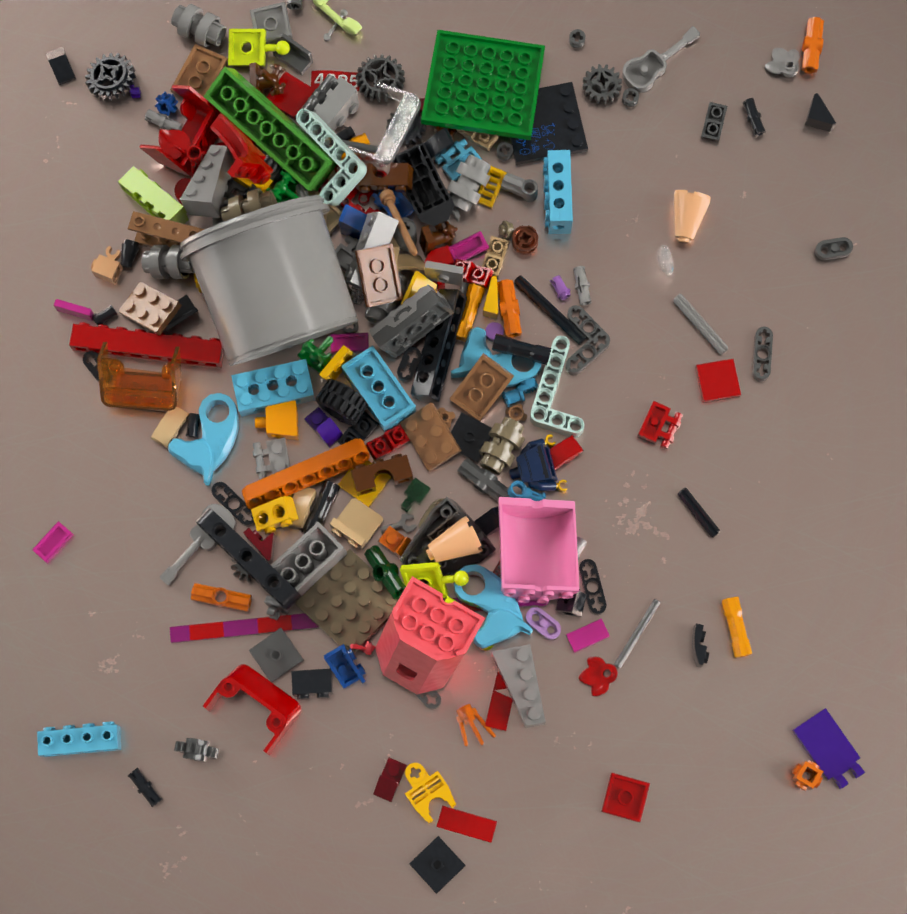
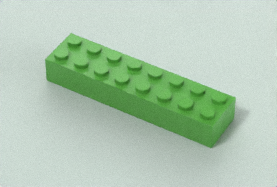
(270, 129)

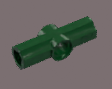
(385, 571)

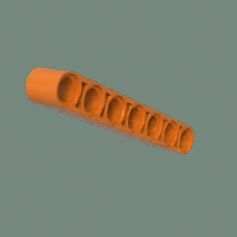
(306, 473)

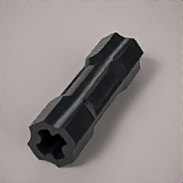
(522, 349)
(324, 501)

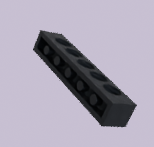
(438, 351)

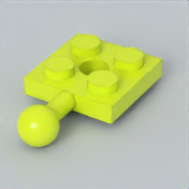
(257, 54)
(433, 574)

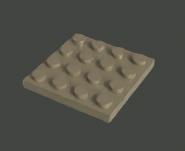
(348, 602)

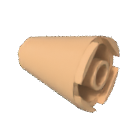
(688, 213)
(455, 542)

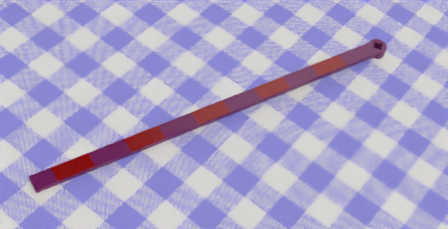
(265, 625)

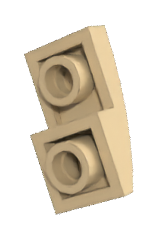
(482, 140)
(495, 254)
(169, 426)
(303, 500)

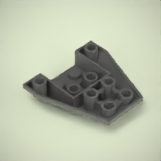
(438, 521)

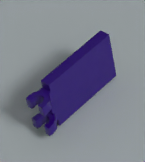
(829, 747)

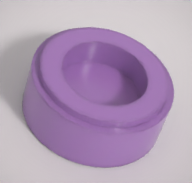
(492, 329)

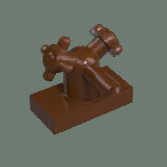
(262, 79)
(429, 240)

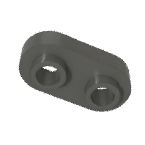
(832, 248)

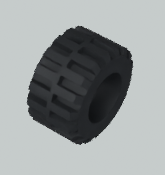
(341, 402)

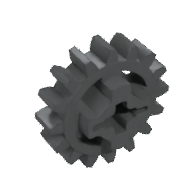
(595, 88)
(196, 749)

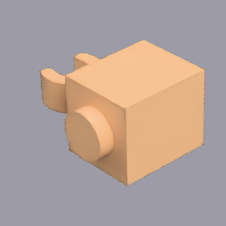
(107, 267)

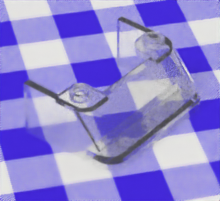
(397, 129)

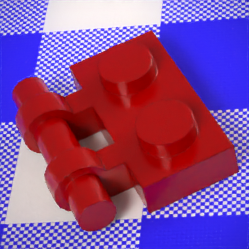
(654, 422)

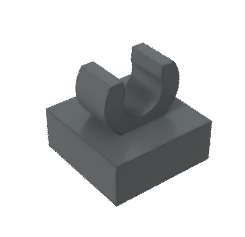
(274, 608)

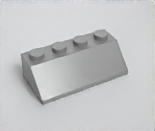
(309, 559)

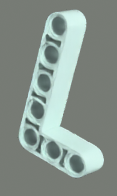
(335, 152)
(550, 390)

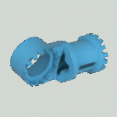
(518, 394)
(526, 492)

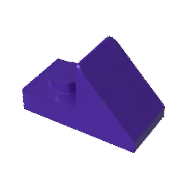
(324, 427)

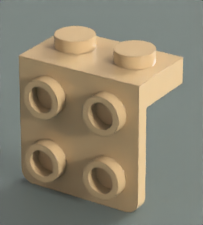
(407, 261)
(356, 523)

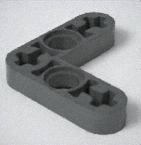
(592, 337)

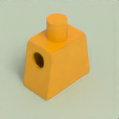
(280, 421)

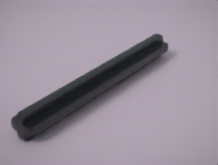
(549, 309)

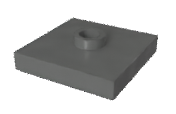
(276, 655)

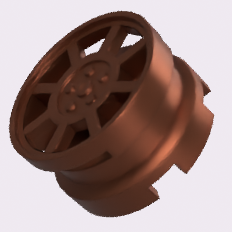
(525, 239)

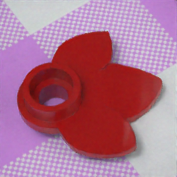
(595, 675)

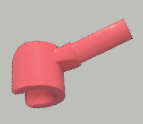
(367, 648)

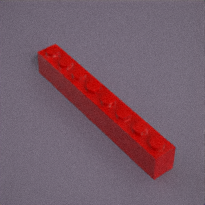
(147, 345)

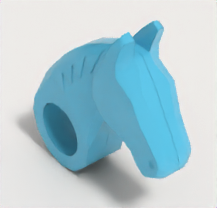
(476, 346)
(216, 442)
(504, 614)

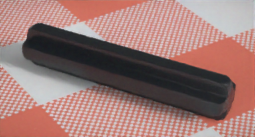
(699, 512)

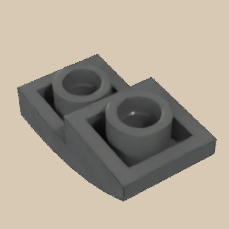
(714, 121)

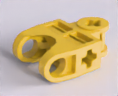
(440, 790)

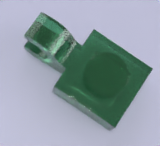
(416, 493)

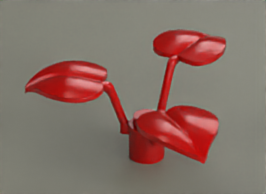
(178, 142)

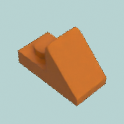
(394, 541)

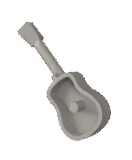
(644, 70)
(201, 539)

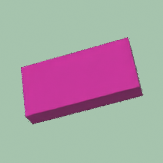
(469, 247)
(73, 309)
(354, 341)
(52, 542)
(587, 635)

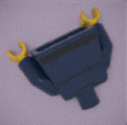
(537, 467)

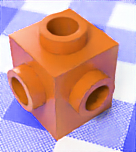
(812, 770)

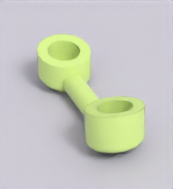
(348, 25)

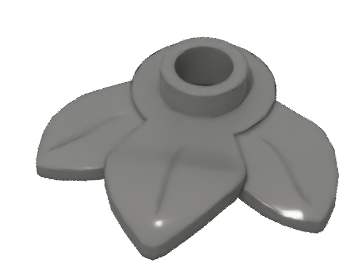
(782, 61)

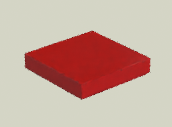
(293, 97)
(718, 380)
(625, 797)

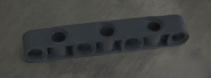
(257, 567)

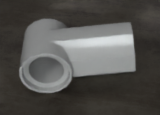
(518, 186)

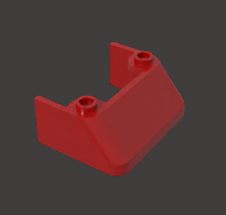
(199, 116)
(283, 706)

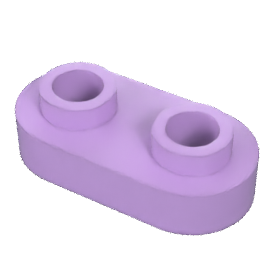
(543, 623)

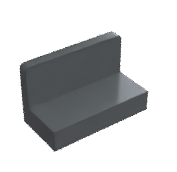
(298, 56)

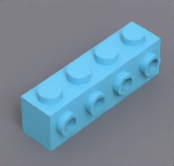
(79, 740)

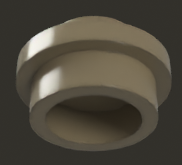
(506, 230)

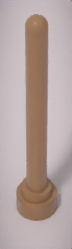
(388, 199)

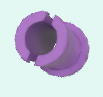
(561, 289)

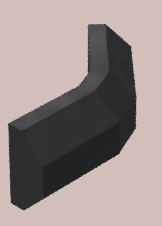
(428, 192)

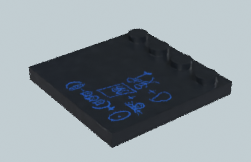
(555, 126)

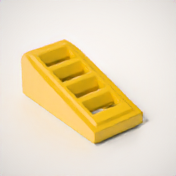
(496, 173)
(491, 303)

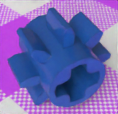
(166, 103)

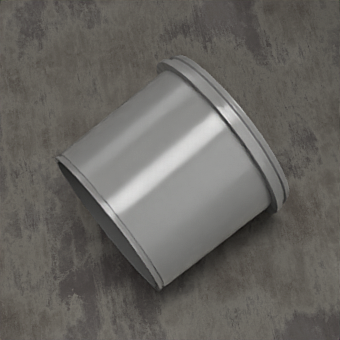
(271, 278)

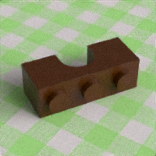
(398, 178)
(397, 467)

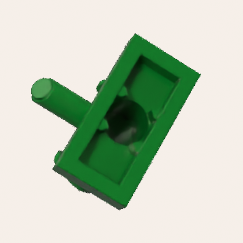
(285, 189)
(315, 356)

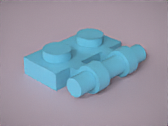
(452, 164)

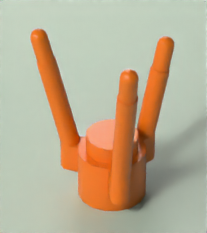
(466, 715)

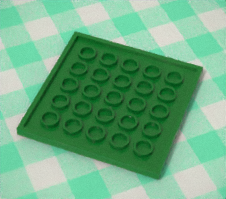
(483, 84)

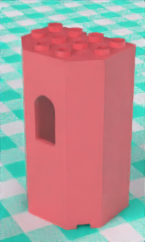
(425, 638)

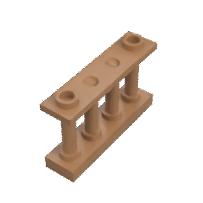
(159, 231)

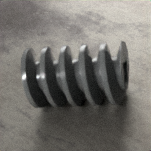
(411, 227)

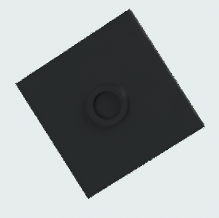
(470, 436)
(437, 864)

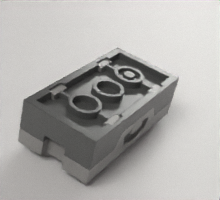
(411, 321)

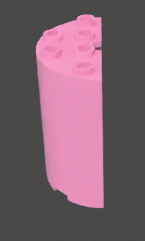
(538, 549)

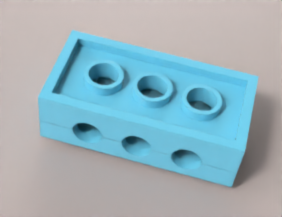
(558, 192)
(271, 376)
(381, 377)

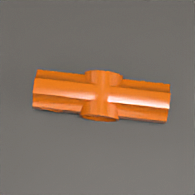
(812, 45)
(509, 308)
(209, 595)

